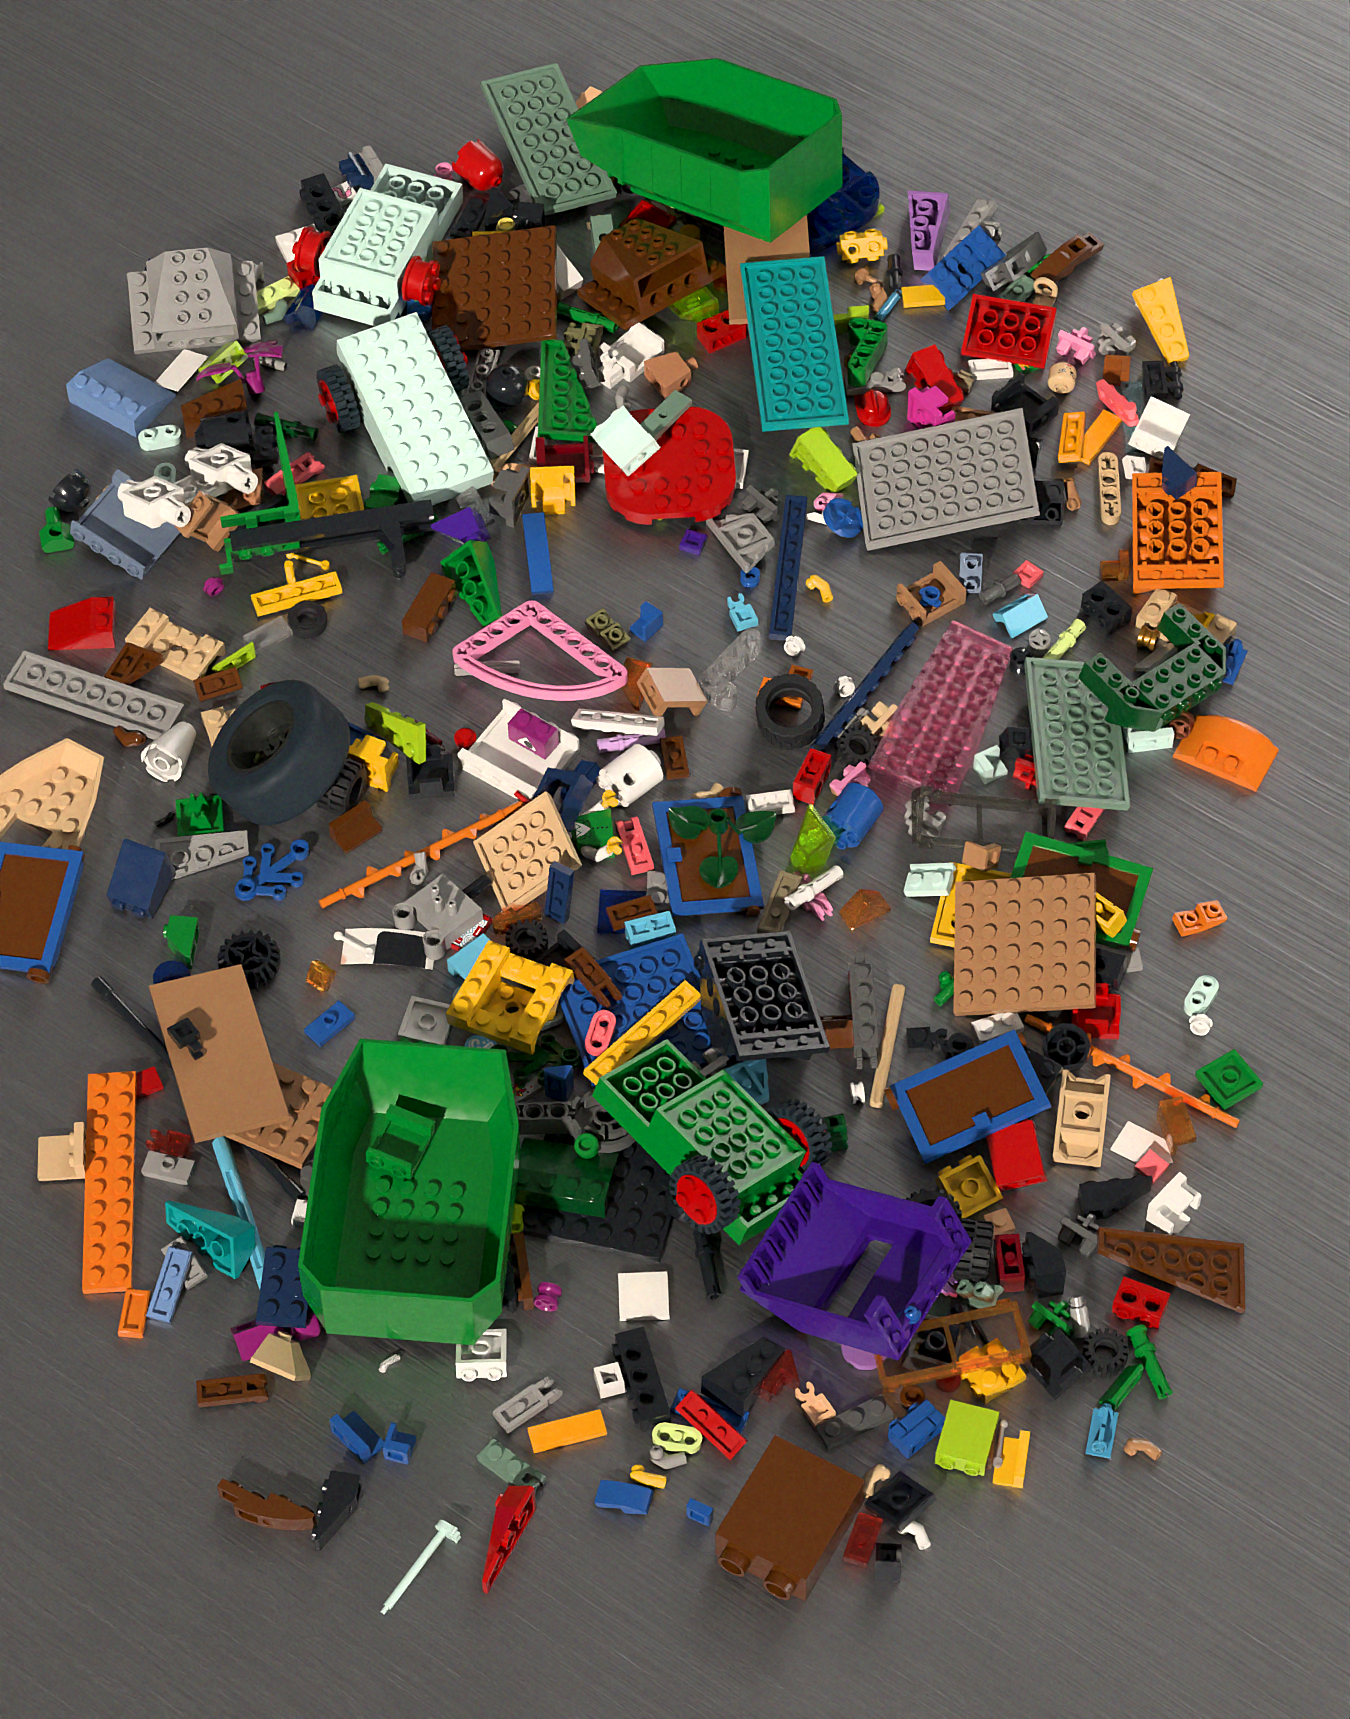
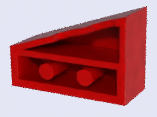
(930, 371)

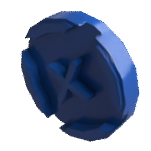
(843, 517)

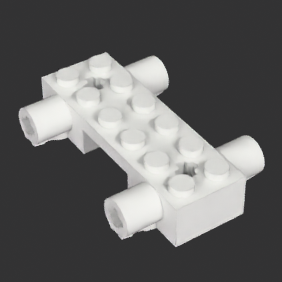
(211, 472)

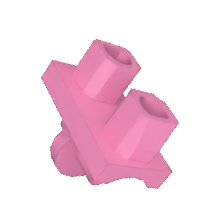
(1077, 341)
(851, 775)

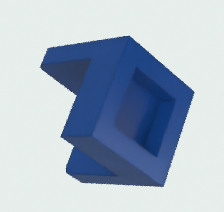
(649, 622)
(398, 1445)

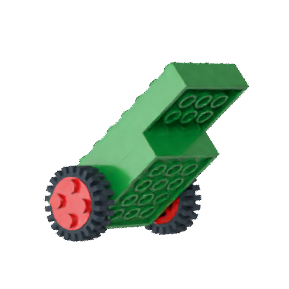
(719, 1146)

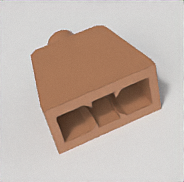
(669, 373)

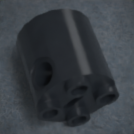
(226, 429)

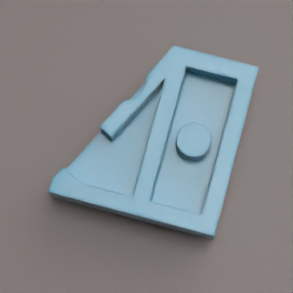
(752, 1078)

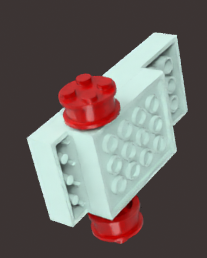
(381, 247)

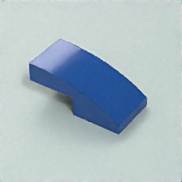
(626, 1496)

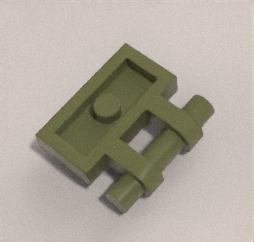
(590, 331)

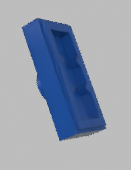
(329, 1023)

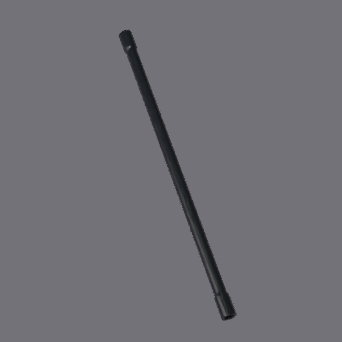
(108, 993)

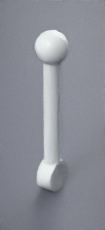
(368, 952)

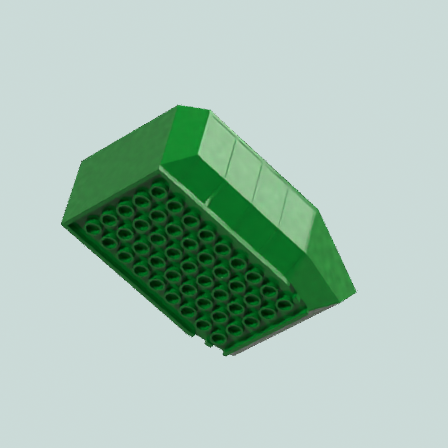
(716, 142)
(425, 1250)

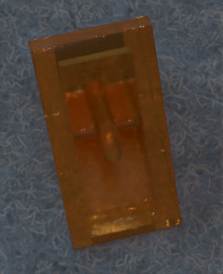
(863, 907)

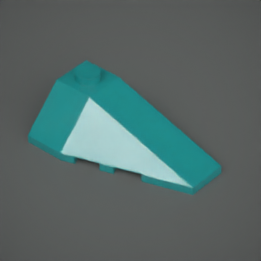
(219, 1235)

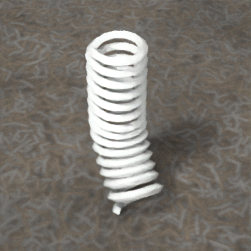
(386, 1363)

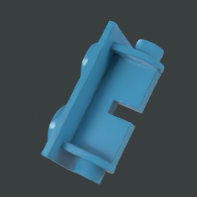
(1102, 1431)

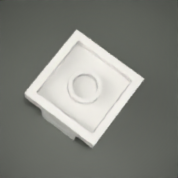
(1167, 1208)

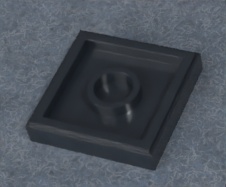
(900, 1501)

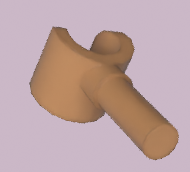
(862, 275)

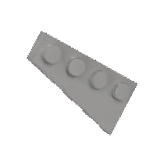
(203, 851)

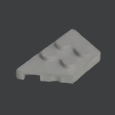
(743, 538)

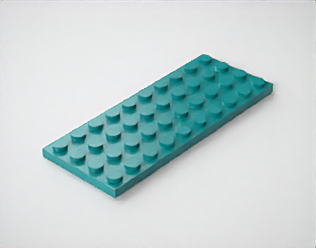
(793, 344)

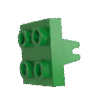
(199, 815)

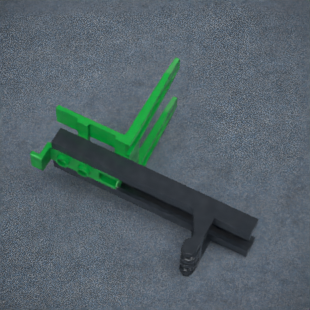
(300, 535)

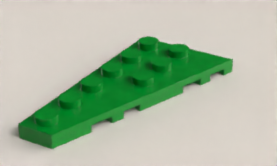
(562, 401)

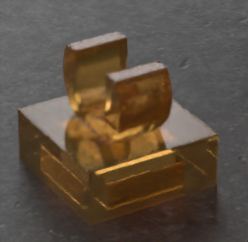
(320, 975)

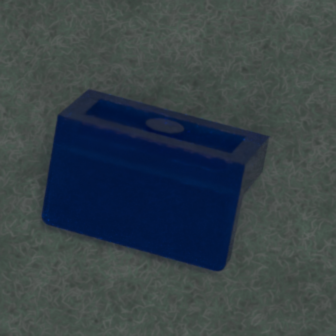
(303, 309)

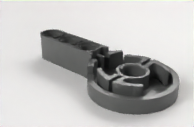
(573, 1120)

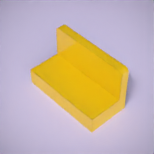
(1014, 1461)

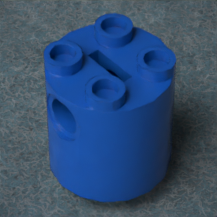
(853, 814)

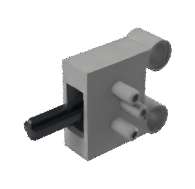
(442, 911)

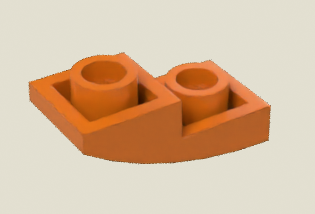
(1203, 917)

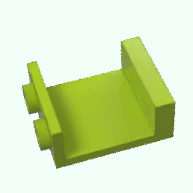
(966, 1438)

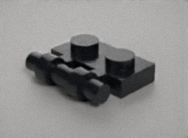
(1155, 379)

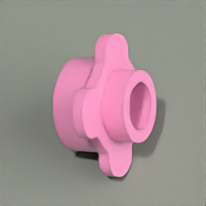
(444, 171)

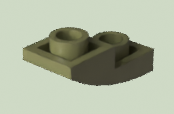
(607, 631)

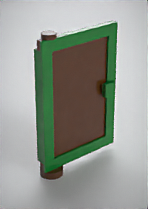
(1116, 879)

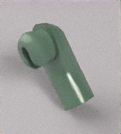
(278, 313)

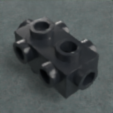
(264, 452)

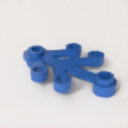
(271, 873)

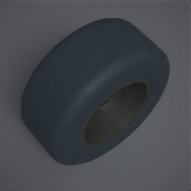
(279, 752)

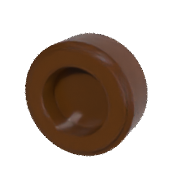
(911, 1395)

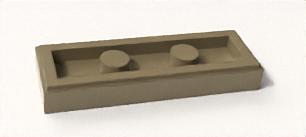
(776, 911)

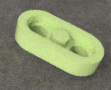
(677, 1437)

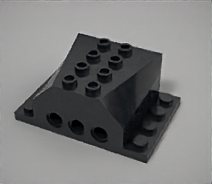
(759, 998)

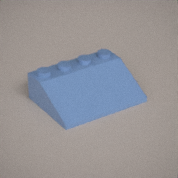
(118, 396)

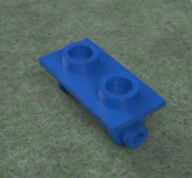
(1234, 658)

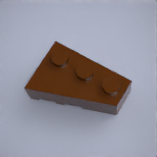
(220, 401)

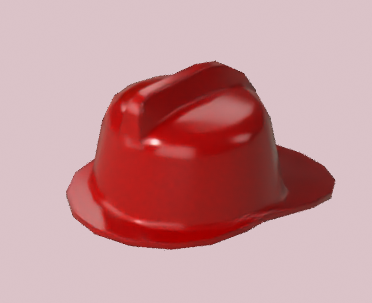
(873, 408)

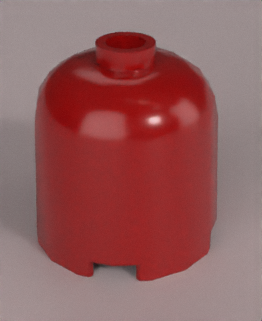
(479, 166)

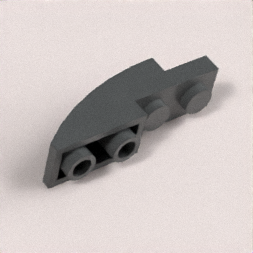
(1015, 263)

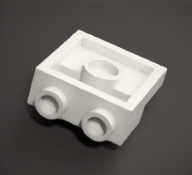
(485, 1358)

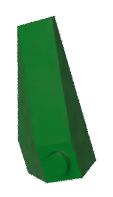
(475, 579)

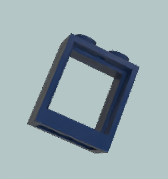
(576, 796)

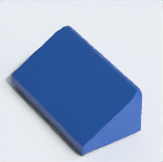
(559, 1082)

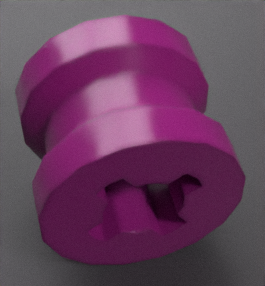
(548, 1296)

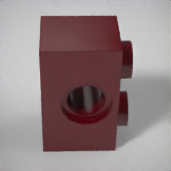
(1009, 1262)

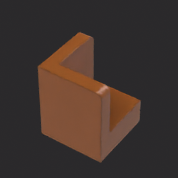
(1116, 369)

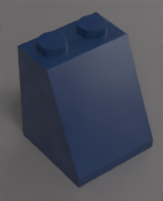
(139, 879)

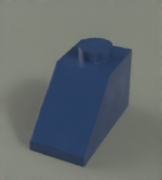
(1176, 475)

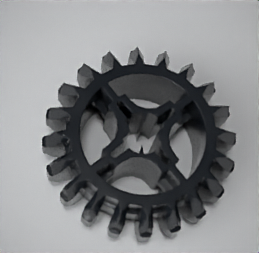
(244, 951)

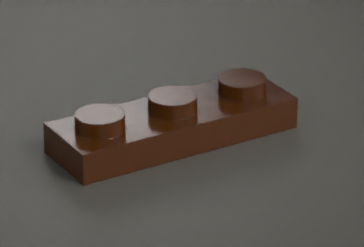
(521, 1271)

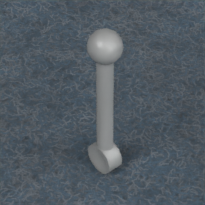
(997, 1461)

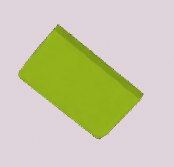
(237, 659)

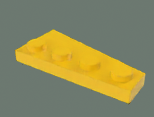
(1162, 316)

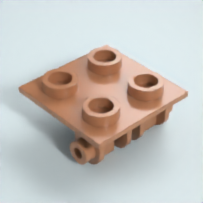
(242, 500)

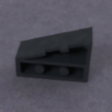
(739, 1378)

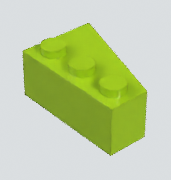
(824, 459)

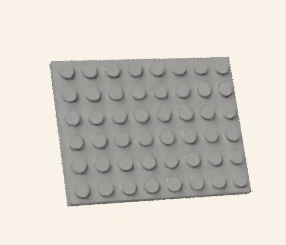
(945, 479)

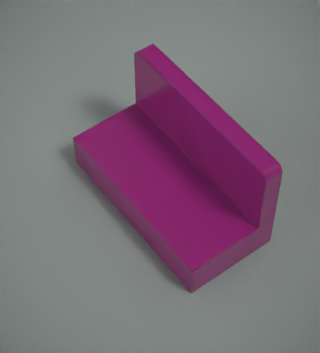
(250, 1336)

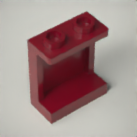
(567, 455)

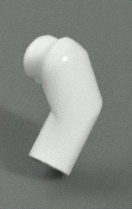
(919, 1534)

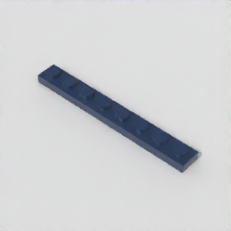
(788, 567)
(868, 684)

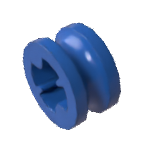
(752, 582)

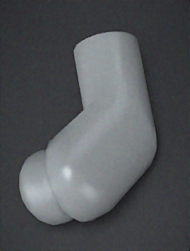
(620, 398)

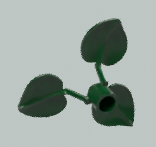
(720, 870)

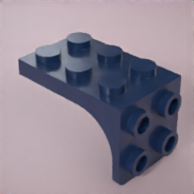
(281, 1293)

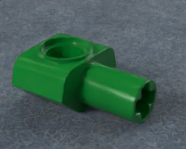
(55, 534)

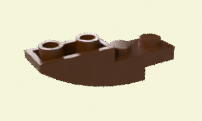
(1067, 256)
(273, 1513)

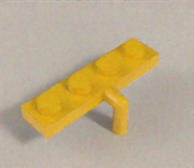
(295, 592)

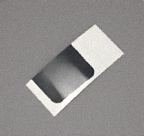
(389, 947)

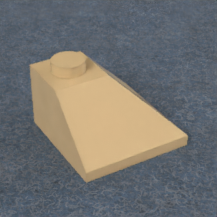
(282, 1357)

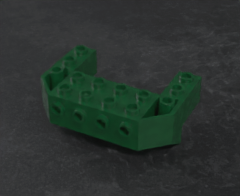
(1169, 687)

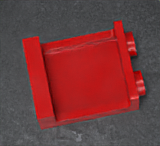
(1016, 1156)

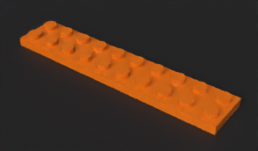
(109, 1182)

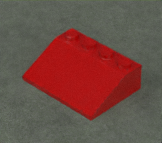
(1009, 331)

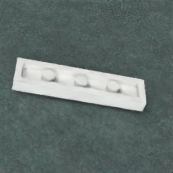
(618, 722)

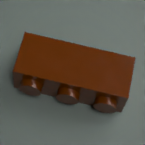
(429, 607)

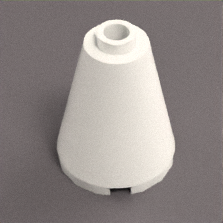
(169, 752)

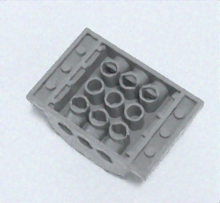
(193, 301)

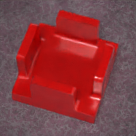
(1104, 1019)

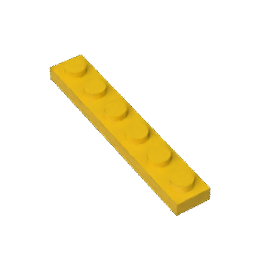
(645, 1031)

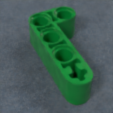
(871, 342)

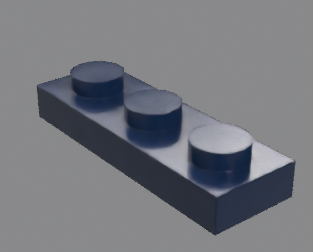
(559, 892)

